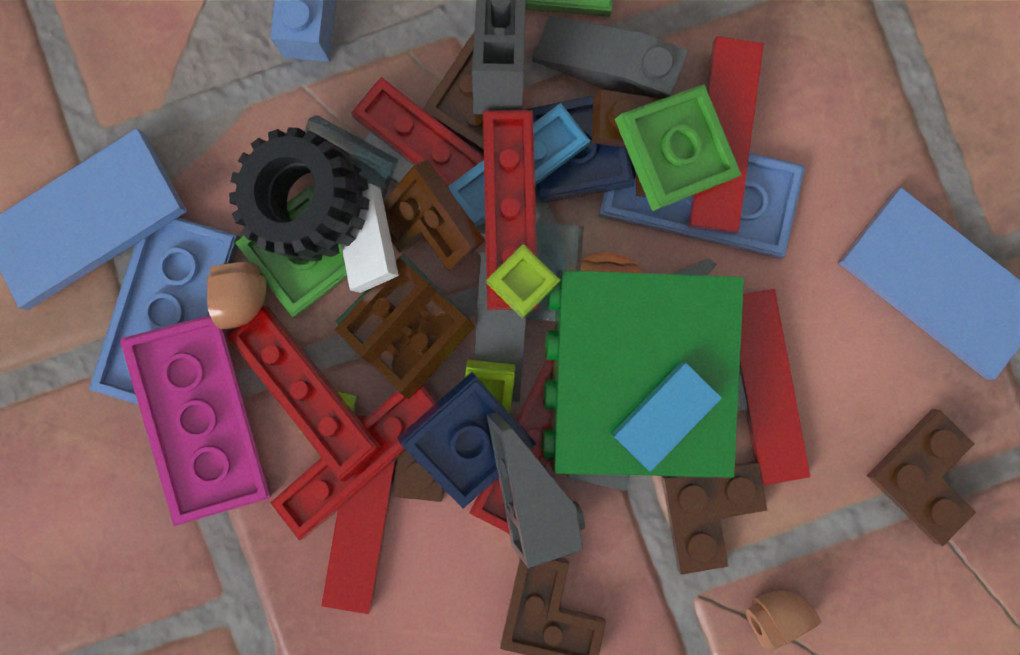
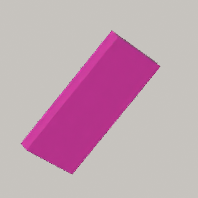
(195, 419)

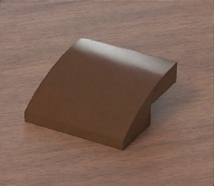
(404, 329)

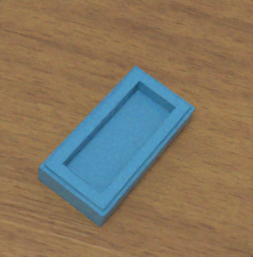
(666, 416)

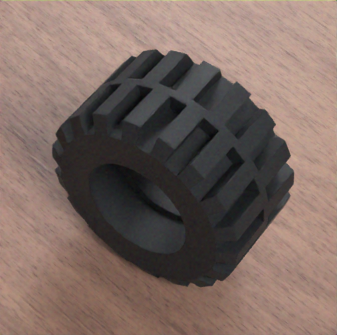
(265, 186)

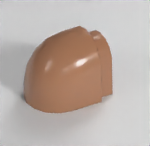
(235, 293)
(780, 617)

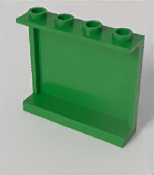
(617, 344)

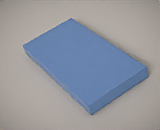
(766, 212)
(85, 219)
(939, 282)
(160, 289)

